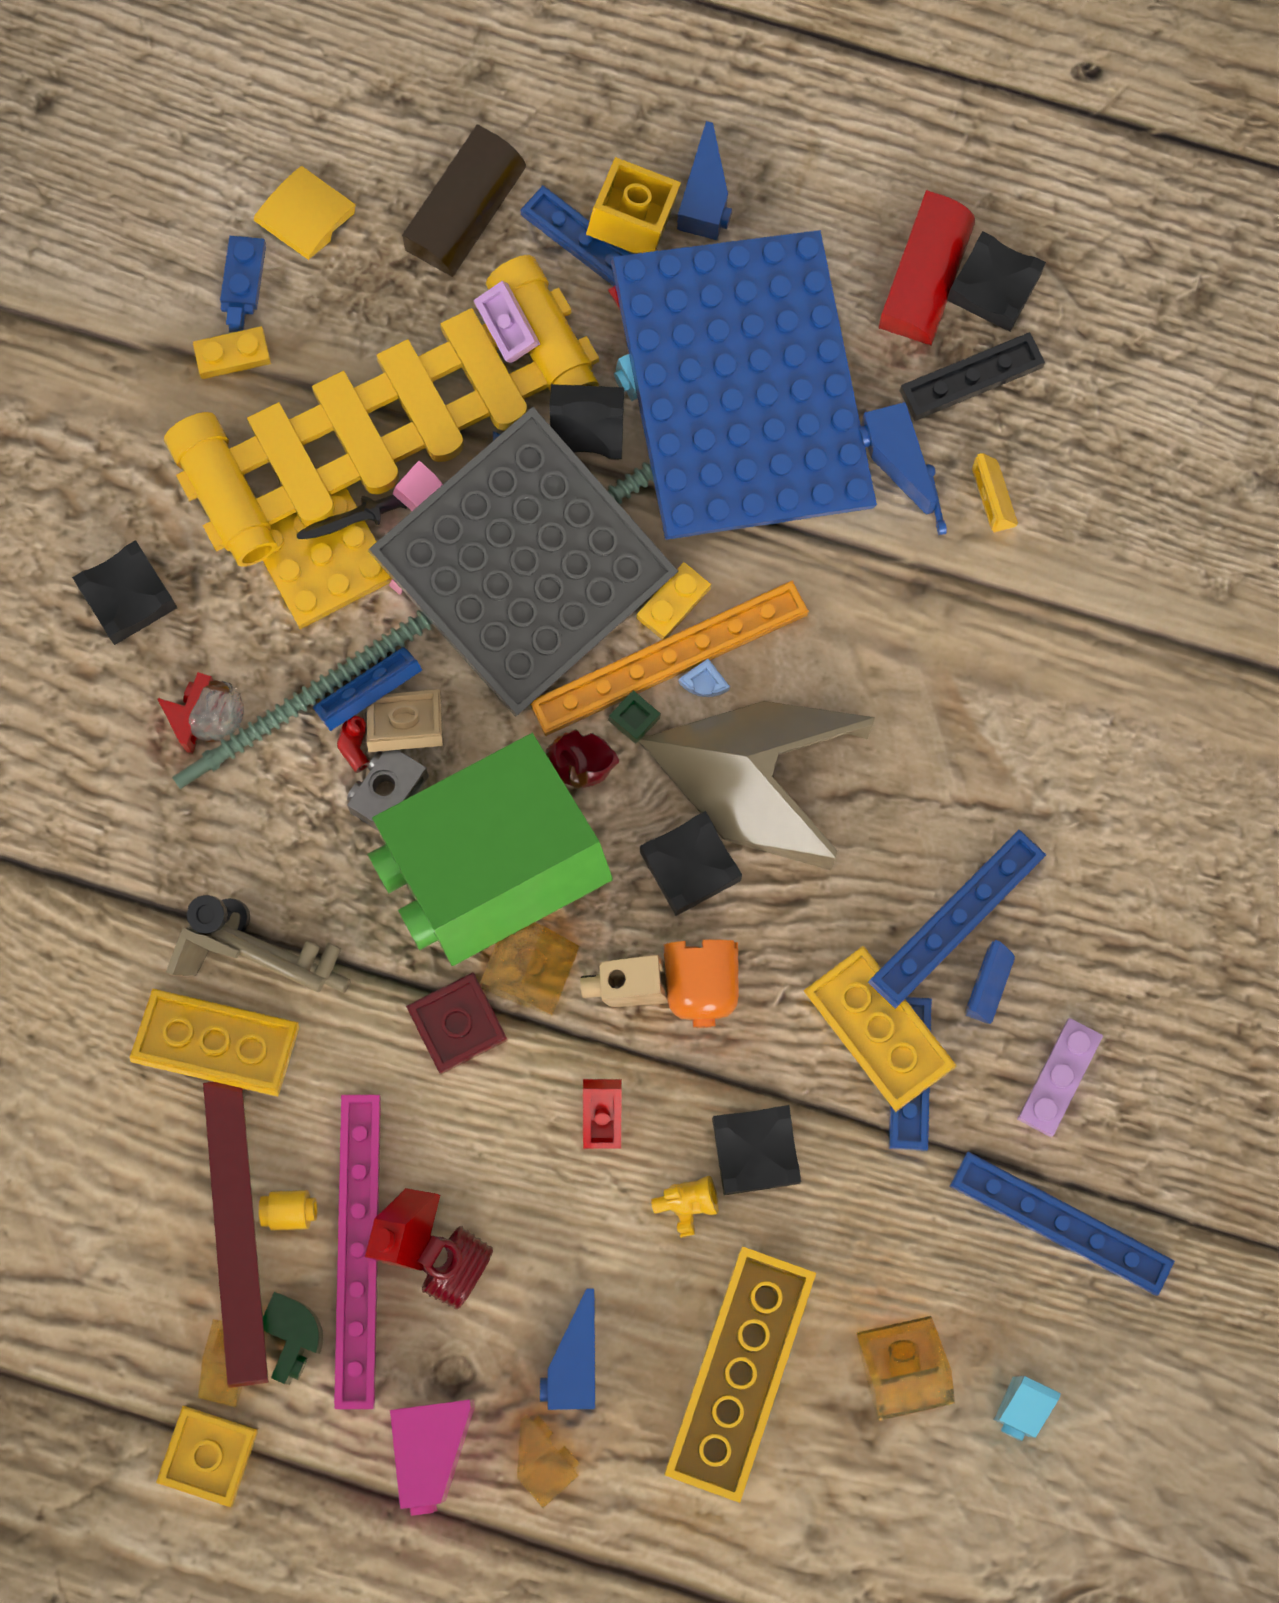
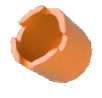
(702, 980)

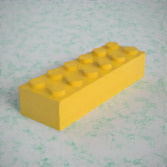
(740, 1374)

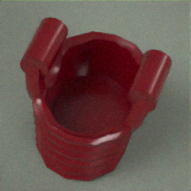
(461, 1271)

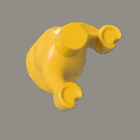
(687, 1200)

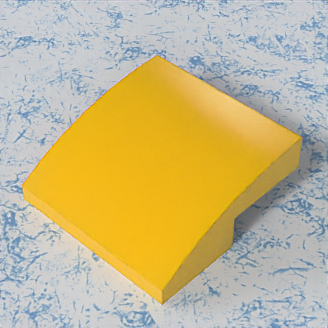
(304, 212)

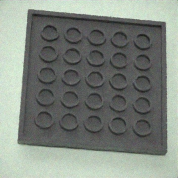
(523, 561)

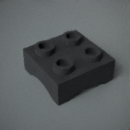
(996, 282)
(589, 418)
(125, 593)
(690, 863)
(756, 1150)

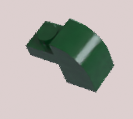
(299, 1328)

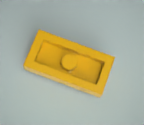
(231, 352)
(673, 601)

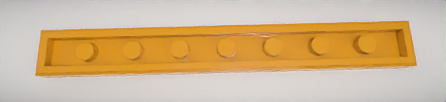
(668, 658)

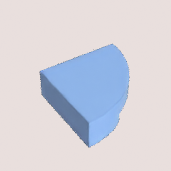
(704, 681)

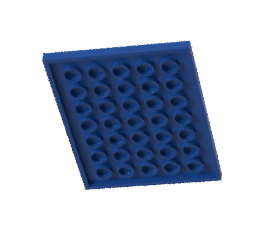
(743, 384)

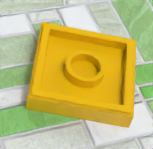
(207, 1456)

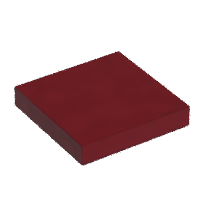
(456, 1023)

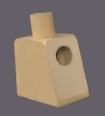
(643, 984)

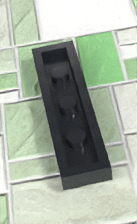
(972, 376)

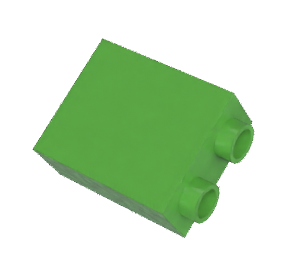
(488, 851)

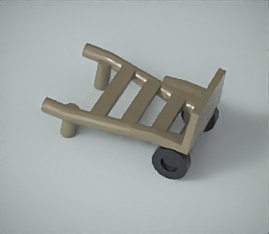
(220, 928)

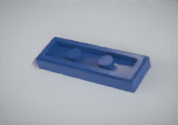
(367, 688)

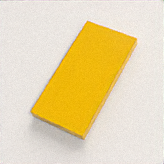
(885, 1041)
(214, 1042)

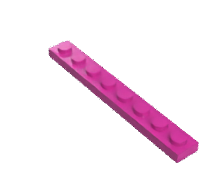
(355, 1273)

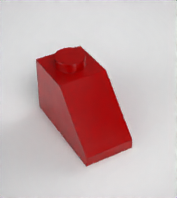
(403, 1229)

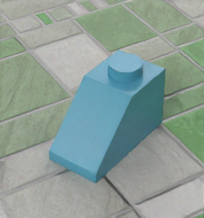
(1025, 1407)

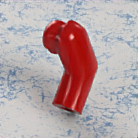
(350, 741)

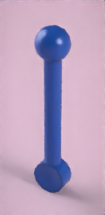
(940, 523)

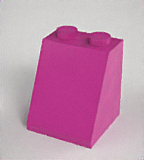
(428, 1451)

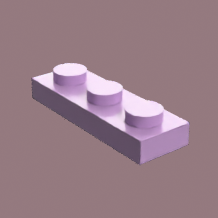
(1060, 1077)

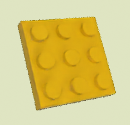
(323, 571)

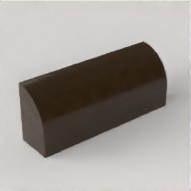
(464, 201)

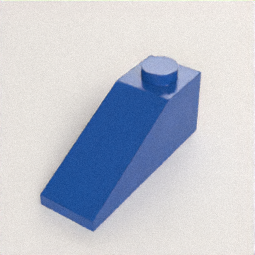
(706, 193)
(897, 452)
(573, 1366)

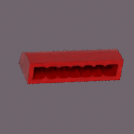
(928, 268)

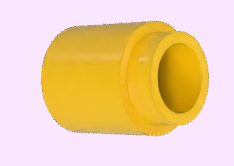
(287, 1210)

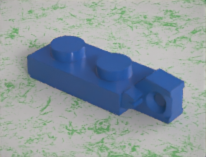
(242, 279)

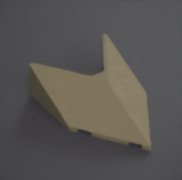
(729, 766)

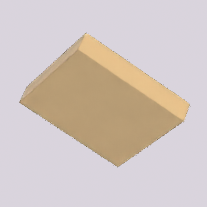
(405, 721)

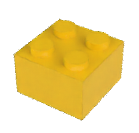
(633, 207)

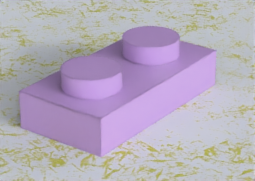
(506, 322)

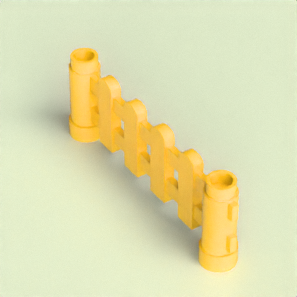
(244, 522)

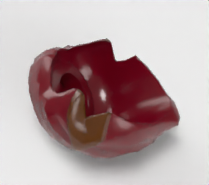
(581, 759)

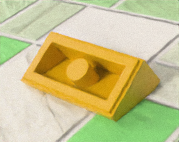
(994, 493)

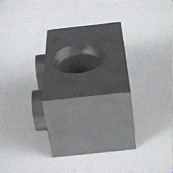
(386, 766)

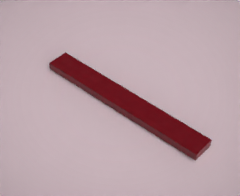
(235, 1236)

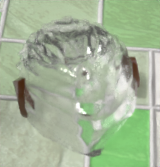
(217, 712)

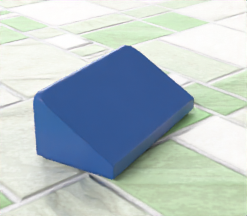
(990, 983)

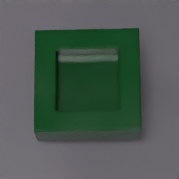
(634, 717)

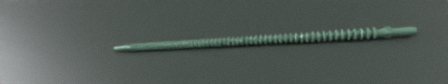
(213, 758)

